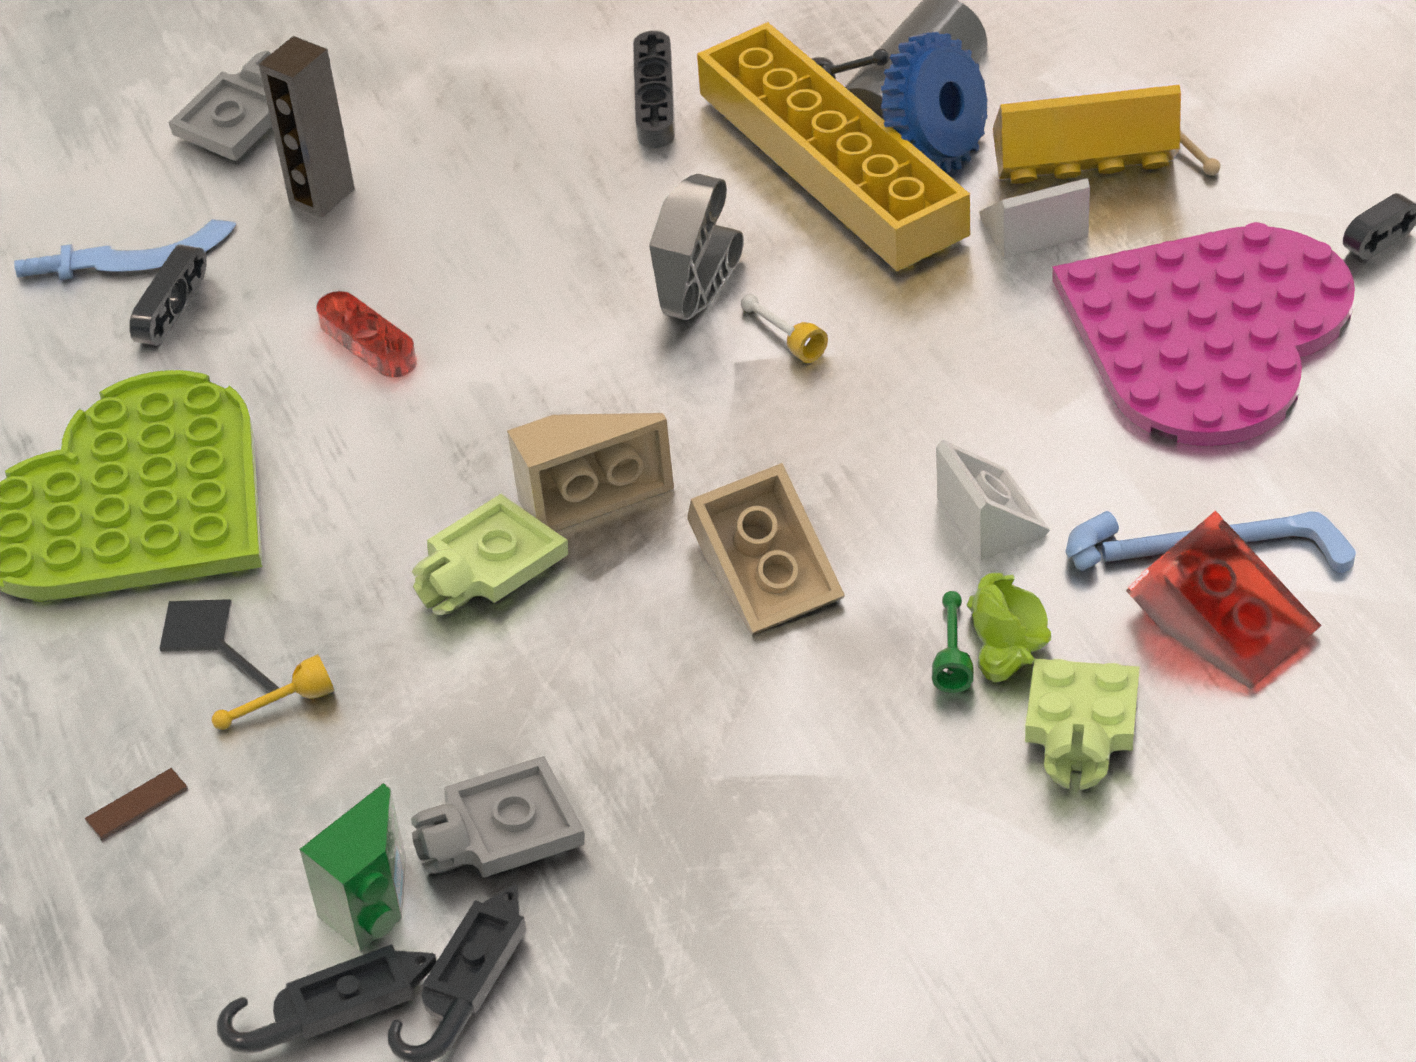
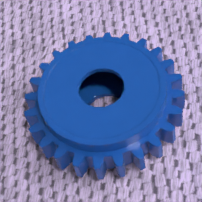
(936, 98)

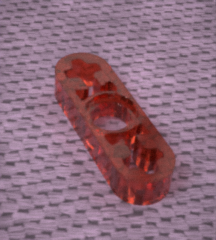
(331, 315)

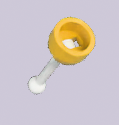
(797, 334)

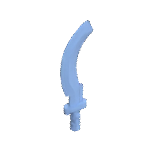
(107, 259)

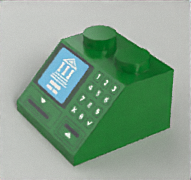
(359, 870)

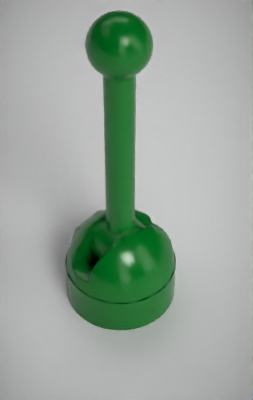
(959, 663)

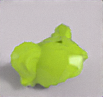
(1009, 625)

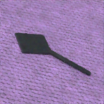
(203, 626)

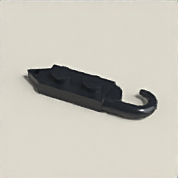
(465, 973)
(331, 998)

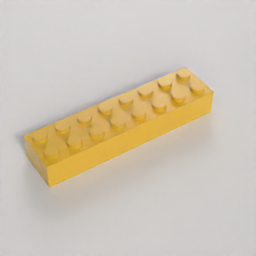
(834, 146)

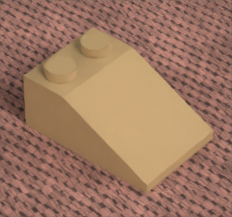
(589, 464)
(763, 549)

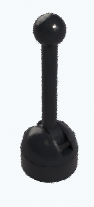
(879, 57)

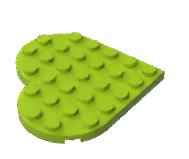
(139, 495)

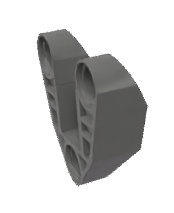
(688, 248)

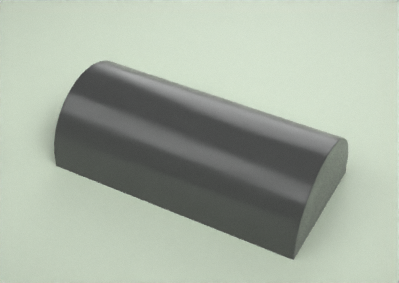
(927, 17)

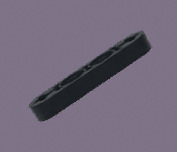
(653, 88)

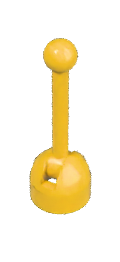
(308, 680)

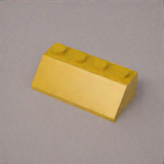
(1087, 133)

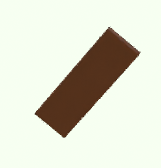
(136, 803)

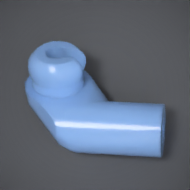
(1086, 535)

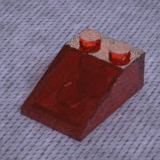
(1223, 602)

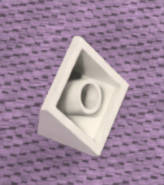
(1039, 218)
(985, 501)

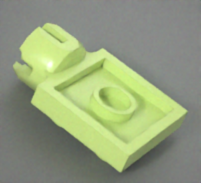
(485, 556)
(1081, 716)

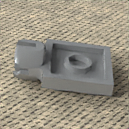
(227, 112)
(498, 821)

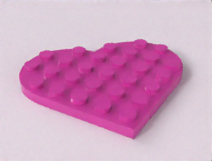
(1208, 327)

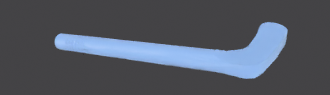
(1309, 524)

